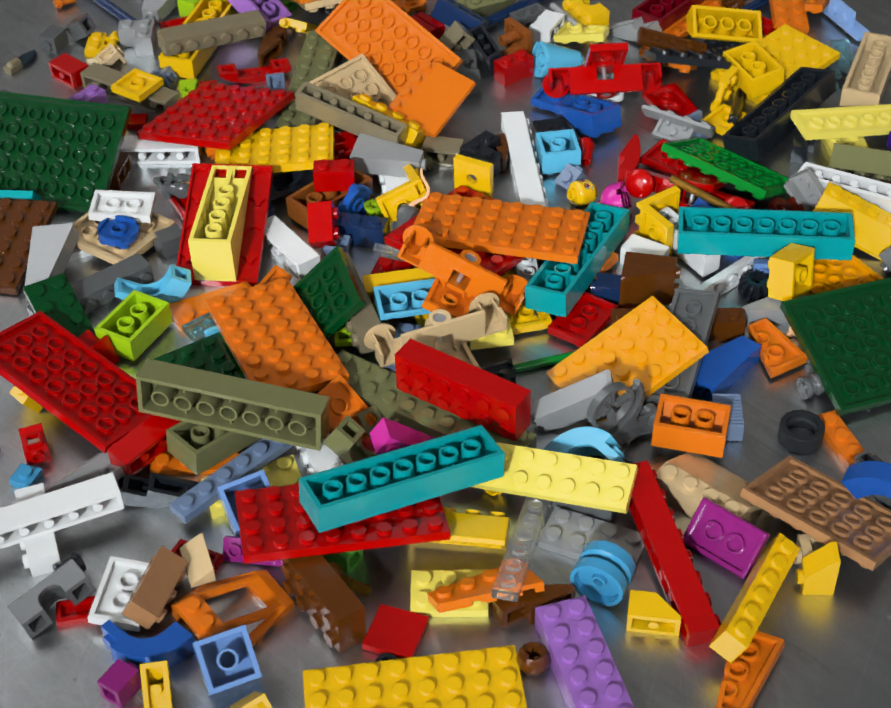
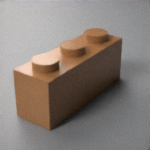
(156, 588)

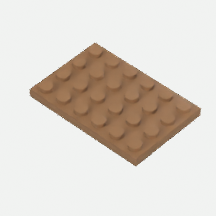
(824, 510)

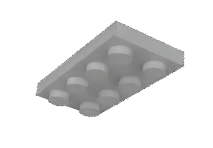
(571, 531)

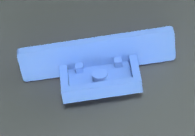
(845, 18)

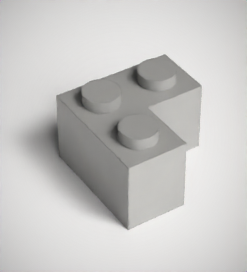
(138, 35)

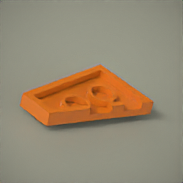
(777, 350)

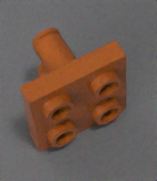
(515, 37)

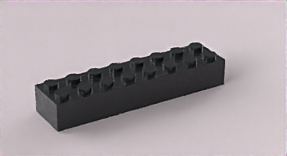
(771, 121)

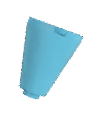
(553, 56)

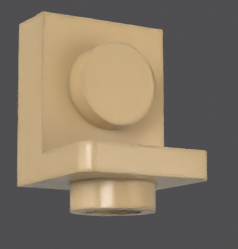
(109, 55)

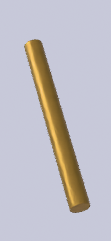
(699, 193)

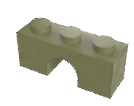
(346, 441)

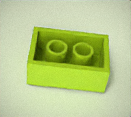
(135, 324)

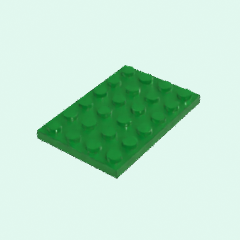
(727, 166)

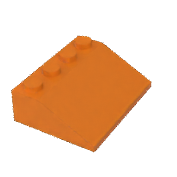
(432, 96)

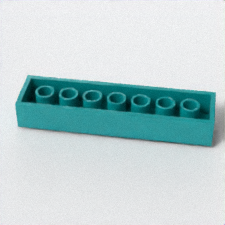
(763, 232)
(559, 284)
(400, 478)

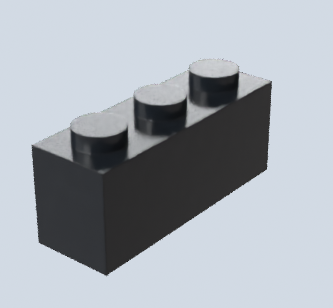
(485, 47)

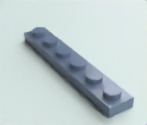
(246, 463)

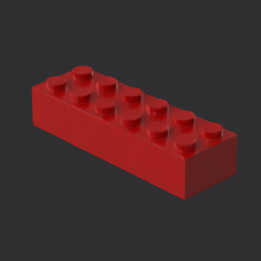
(463, 389)

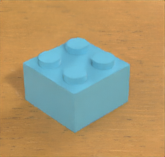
(556, 150)

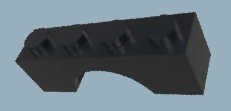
(290, 182)

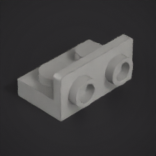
(804, 188)

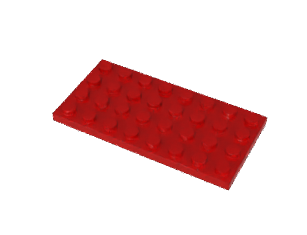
(70, 380)
(279, 528)

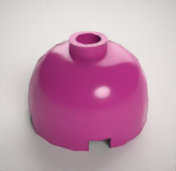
(616, 196)

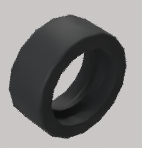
(797, 443)

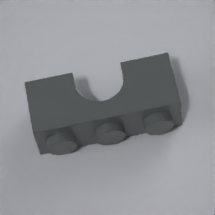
(469, 68)
(65, 583)

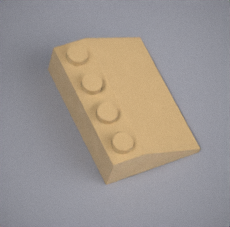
(693, 476)

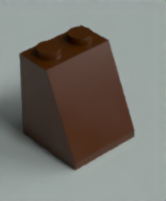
(648, 276)

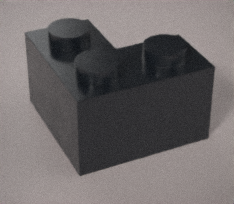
(484, 149)

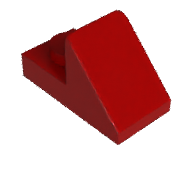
(101, 345)

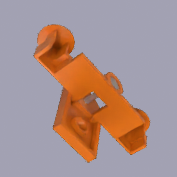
(457, 275)

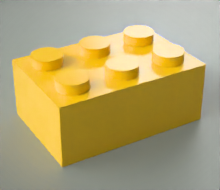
(757, 69)

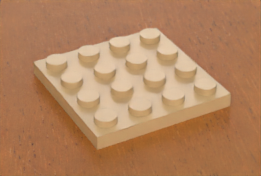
(355, 78)
(89, 238)

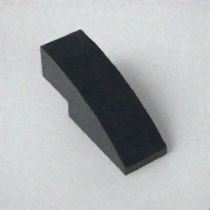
(800, 148)
(154, 491)

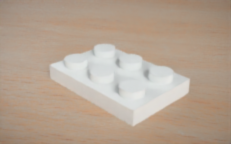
(128, 203)
(114, 592)

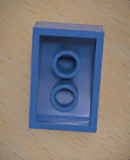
(591, 114)

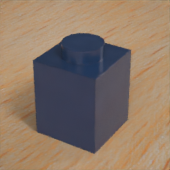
(607, 287)

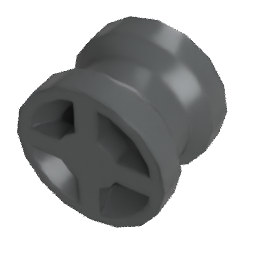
(809, 386)

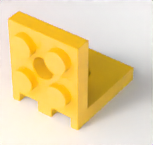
(480, 169)
(404, 193)
(652, 223)

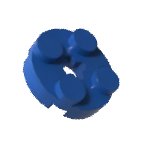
(355, 199)
(110, 233)

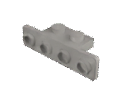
(674, 127)
(93, 468)

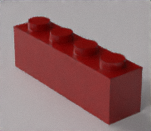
(141, 444)

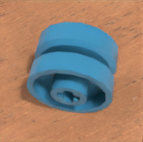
(603, 573)

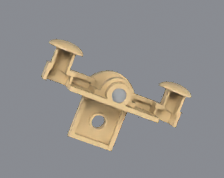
(442, 331)

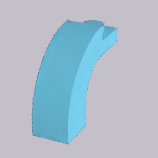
(169, 288)
(587, 443)

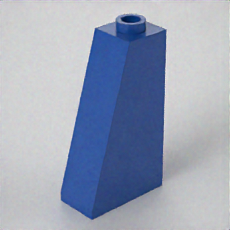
(725, 366)

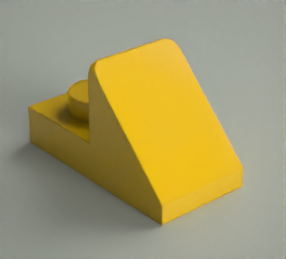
(156, 685)

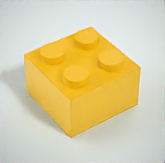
(791, 272)

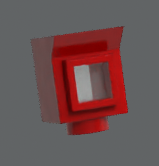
(34, 444)

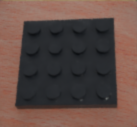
(688, 57)

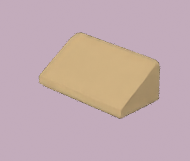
(199, 564)

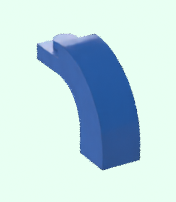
(868, 479)
(171, 645)

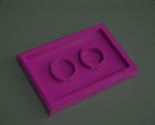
(725, 538)

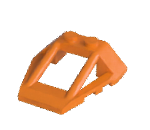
(204, 622)

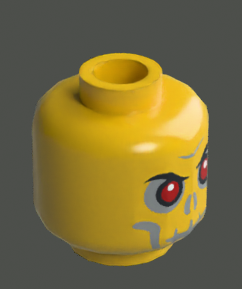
(581, 192)

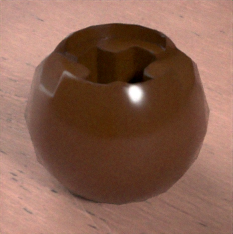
(528, 664)

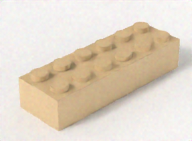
(868, 72)

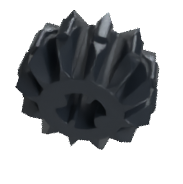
(753, 286)

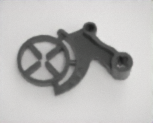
(625, 423)

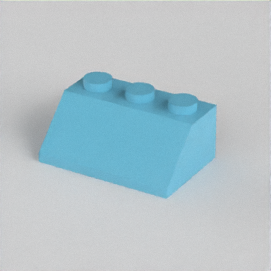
(401, 299)

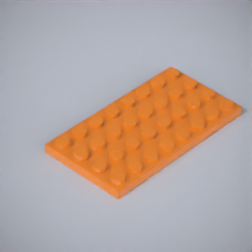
(386, 38)
(504, 227)
(275, 337)

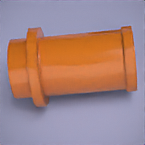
(60, 3)

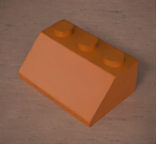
(691, 425)

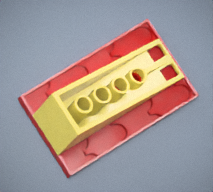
(225, 223)

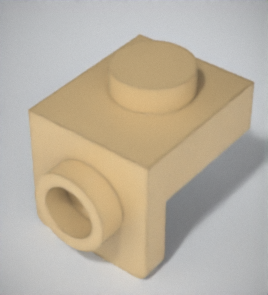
(807, 546)

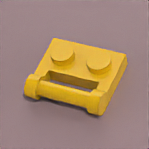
(725, 84)

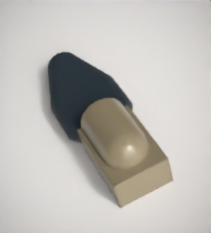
(18, 62)

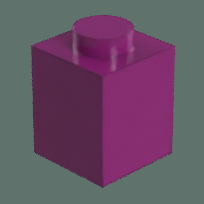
(120, 683)

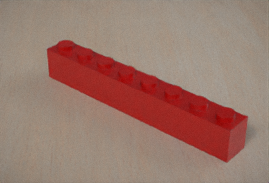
(671, 559)

